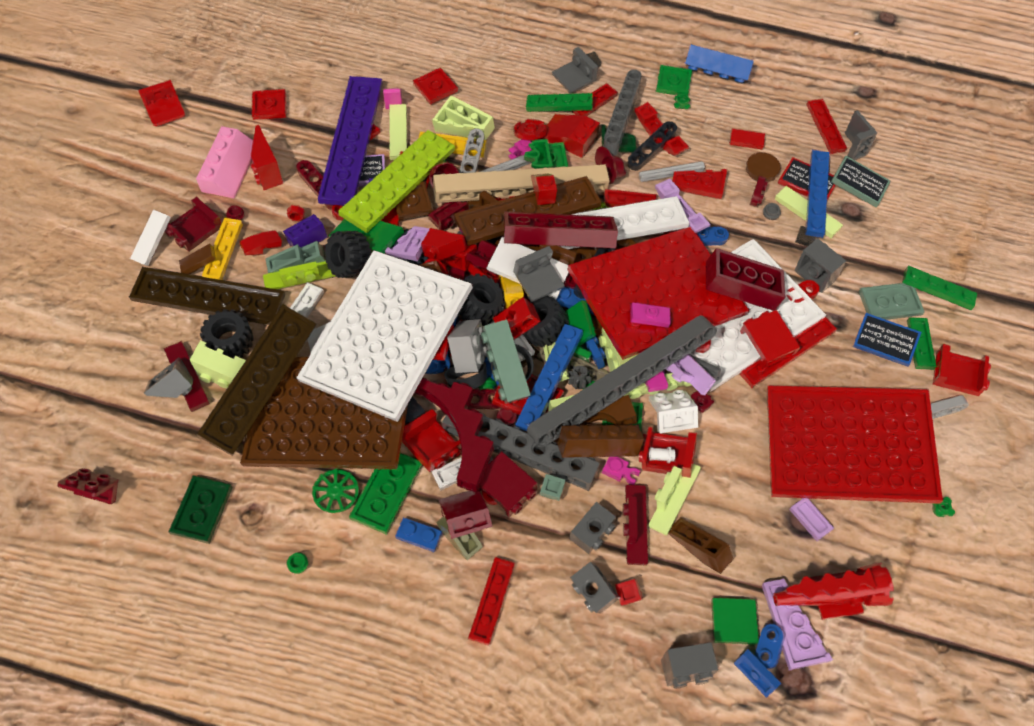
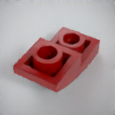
(256, 243)

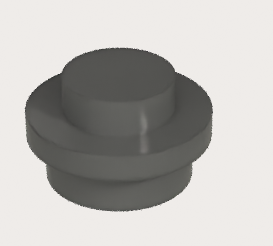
(771, 211)

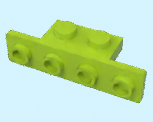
(297, 275)

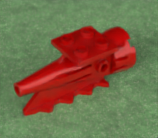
(841, 592)

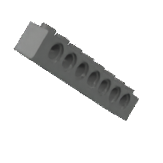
(526, 455)

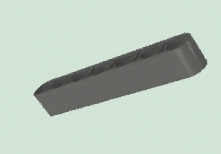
(622, 111)

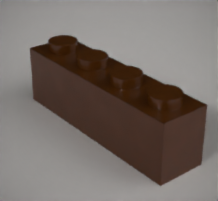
(600, 441)

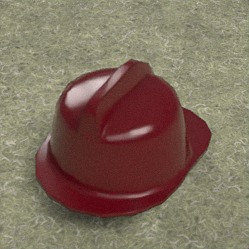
(613, 163)

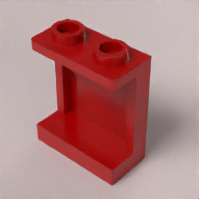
(770, 338)
(961, 372)
(430, 441)
(683, 447)

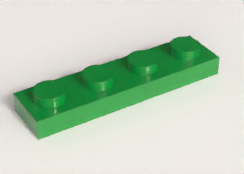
(559, 102)
(939, 287)

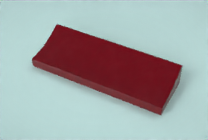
(560, 229)

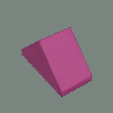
(392, 97)

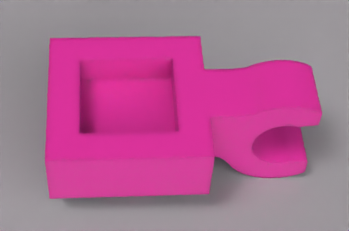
(519, 148)

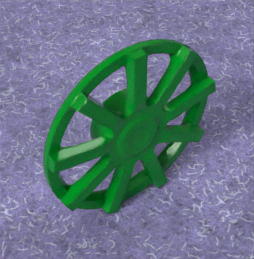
(335, 490)

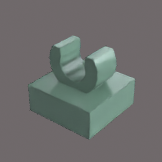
(552, 487)

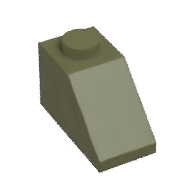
(466, 544)

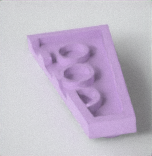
(801, 644)

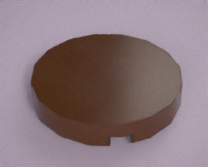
(763, 165)

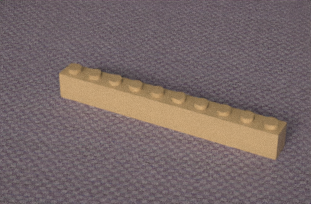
(509, 183)

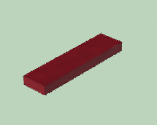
(196, 397)

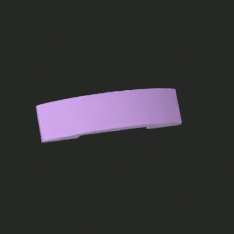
(668, 189)

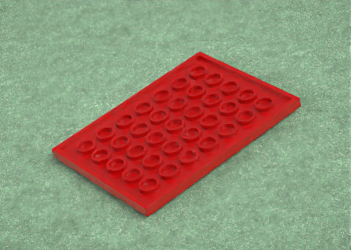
(657, 273)
(852, 444)

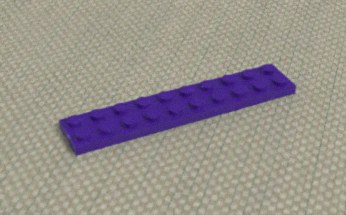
(350, 141)

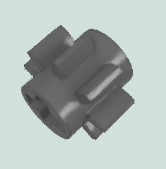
(579, 377)

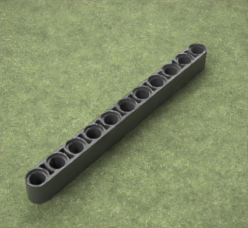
(622, 380)

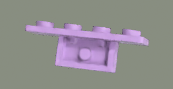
(692, 372)

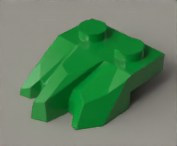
(546, 154)

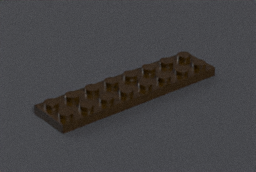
(206, 295)
(256, 380)

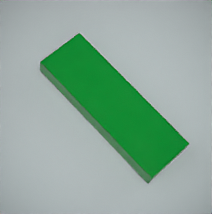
(924, 352)

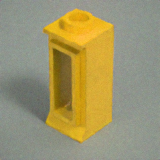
(512, 291)

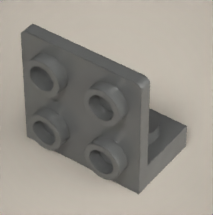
(577, 73)
(861, 135)
(537, 274)

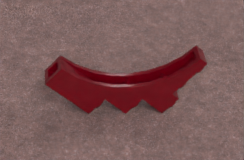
(475, 449)

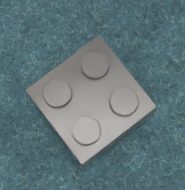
(467, 346)

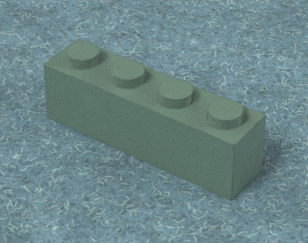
(505, 361)

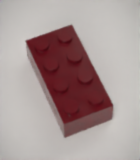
(745, 279)

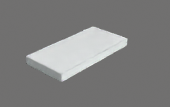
(506, 256)

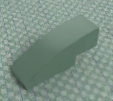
(296, 256)

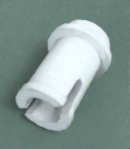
(662, 454)

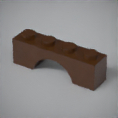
(618, 413)

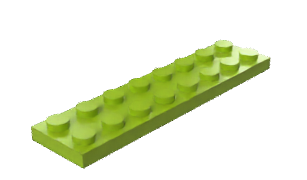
(396, 181)

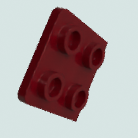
(91, 485)

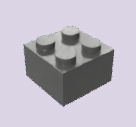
(820, 264)
(689, 665)

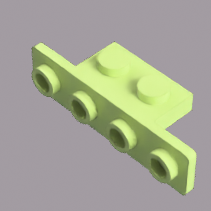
(671, 498)

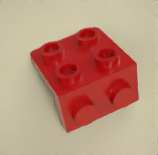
(162, 103)

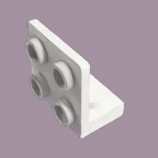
(674, 411)

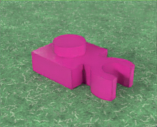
(617, 468)

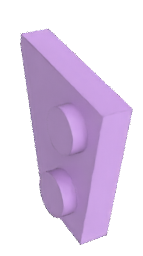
(409, 245)

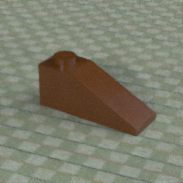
(703, 545)

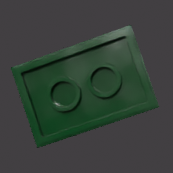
(200, 509)

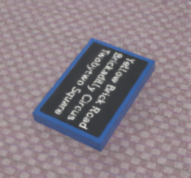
(887, 339)

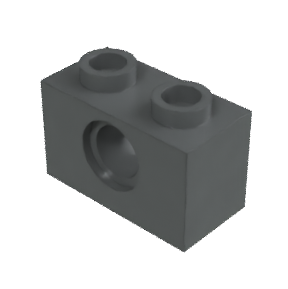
(598, 517)
(605, 595)

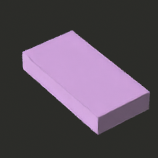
(811, 519)

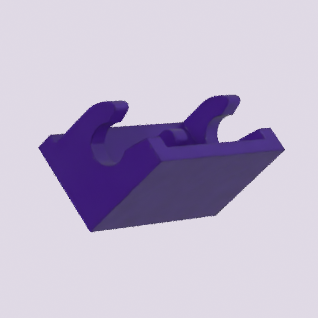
(306, 232)

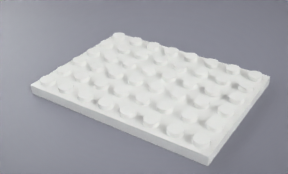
(385, 334)
(734, 350)

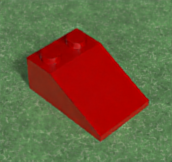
(575, 131)
(264, 162)

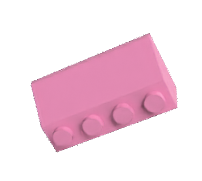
(226, 163)

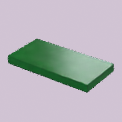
(379, 237)
(385, 494)

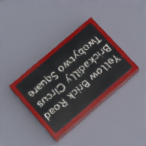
(797, 177)

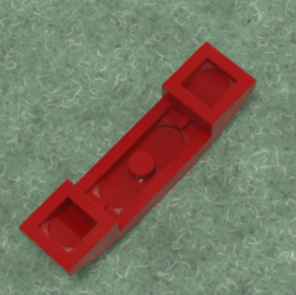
(648, 118)

